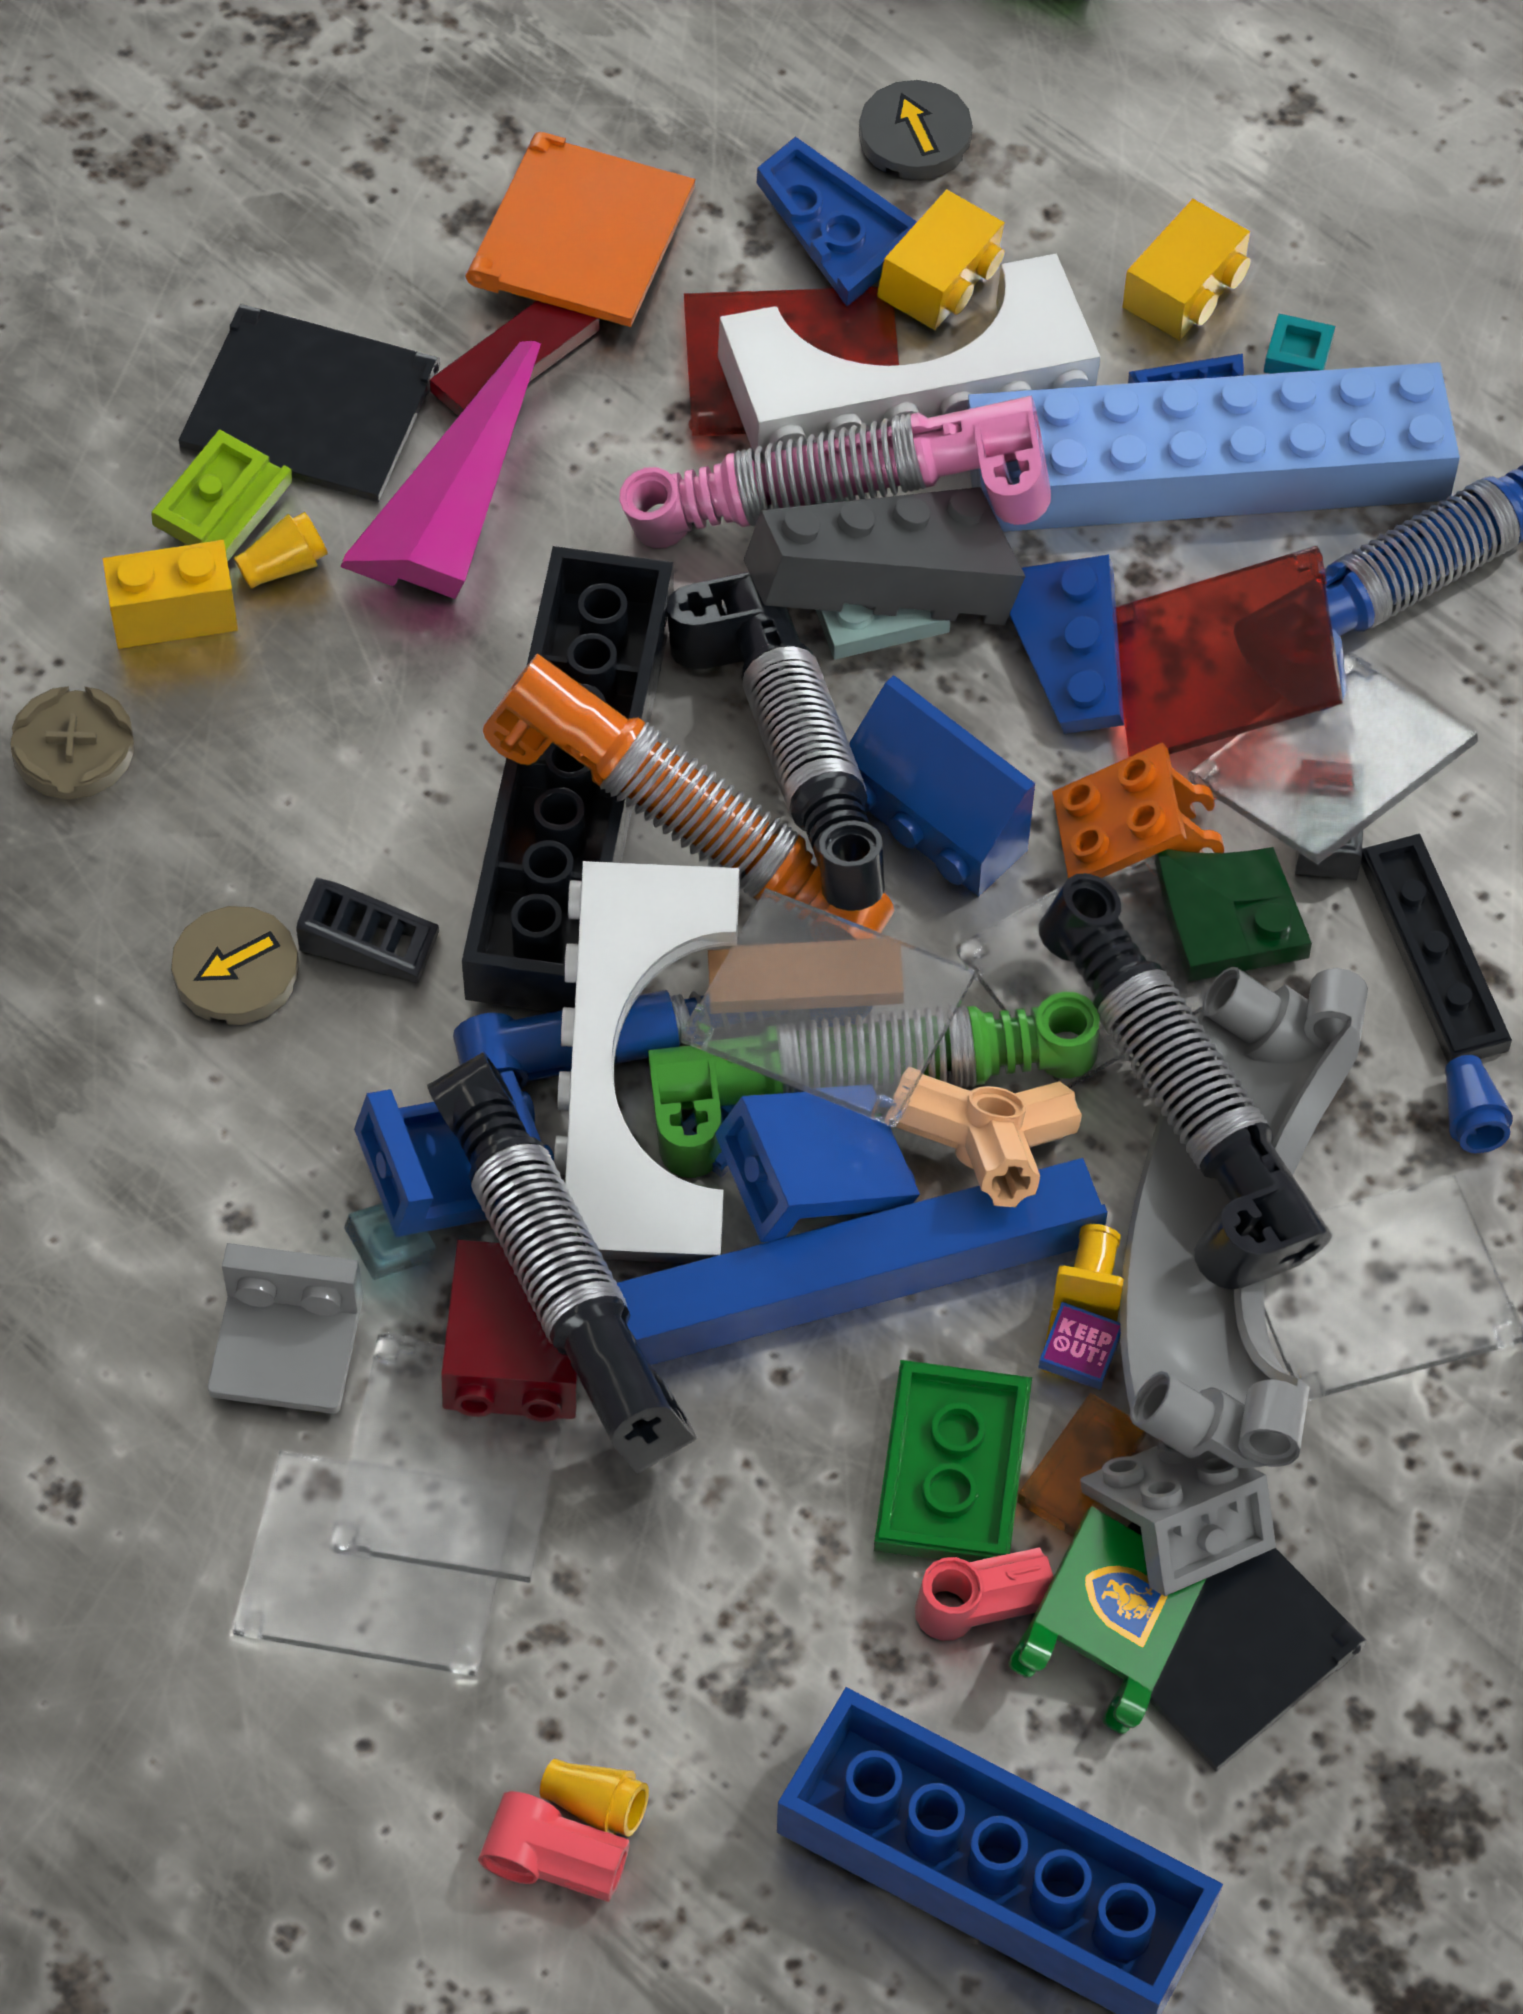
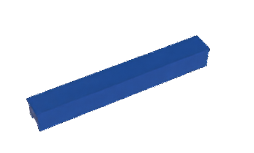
(856, 1264)

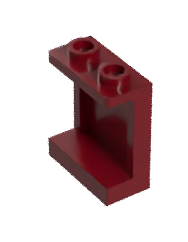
(496, 1345)

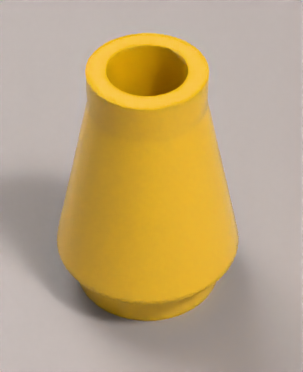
(282, 551)
(597, 1795)

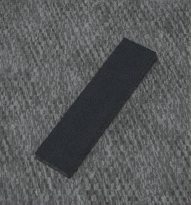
(1435, 949)

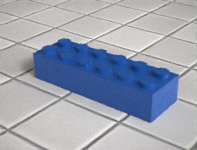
(997, 1857)

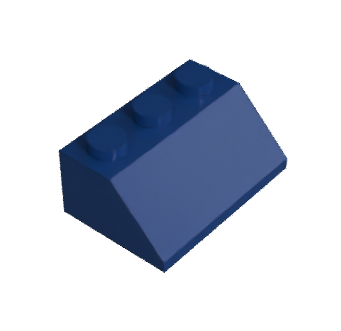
(942, 788)

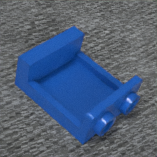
(810, 1160)
(421, 1163)

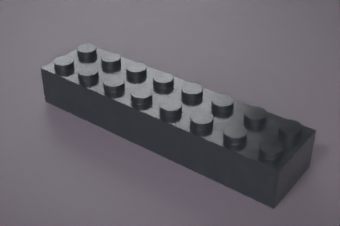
(608, 631)

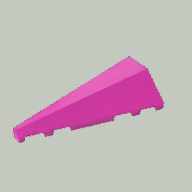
(439, 511)

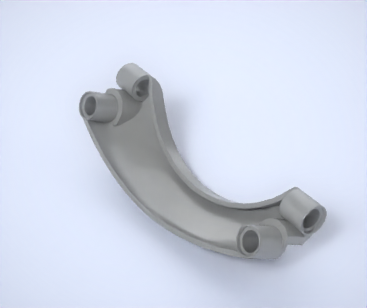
(1198, 1351)

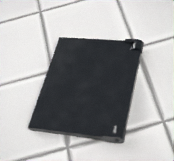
(313, 400)
(1249, 1654)

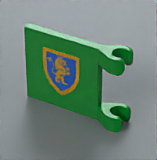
(1109, 1615)

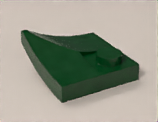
(1230, 911)

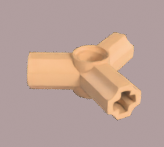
(993, 1130)

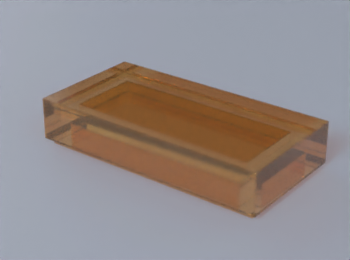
(1088, 1441)

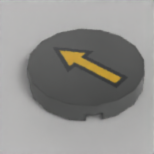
(915, 129)

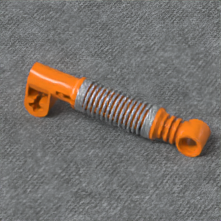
(632, 763)

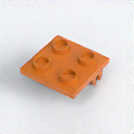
(1131, 814)

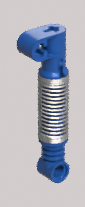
(1369, 585)

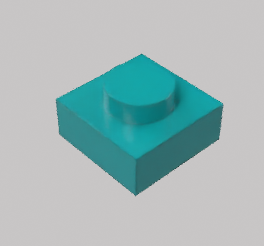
(1298, 345)

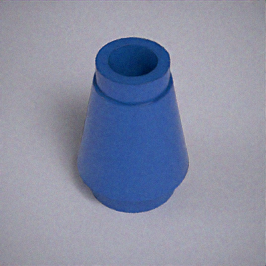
(1475, 1106)

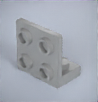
(286, 1328)
(1191, 1512)

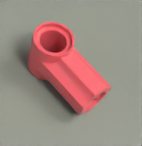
(988, 1587)
(536, 1842)

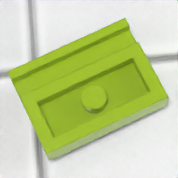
(221, 494)

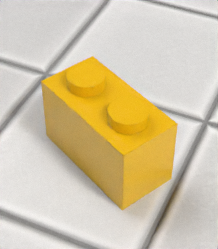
(942, 260)
(1187, 270)
(170, 594)

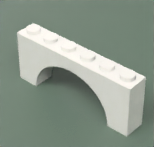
(798, 391)
(629, 931)

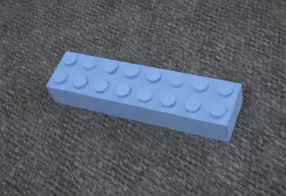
(1240, 445)

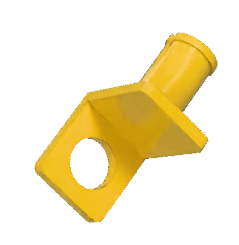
(1090, 1280)

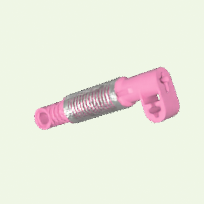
(810, 472)

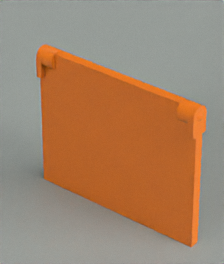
(581, 230)

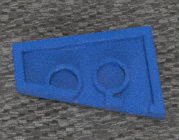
(833, 216)
(1072, 640)

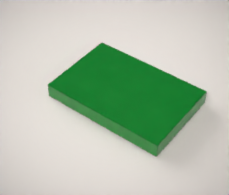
(952, 1462)

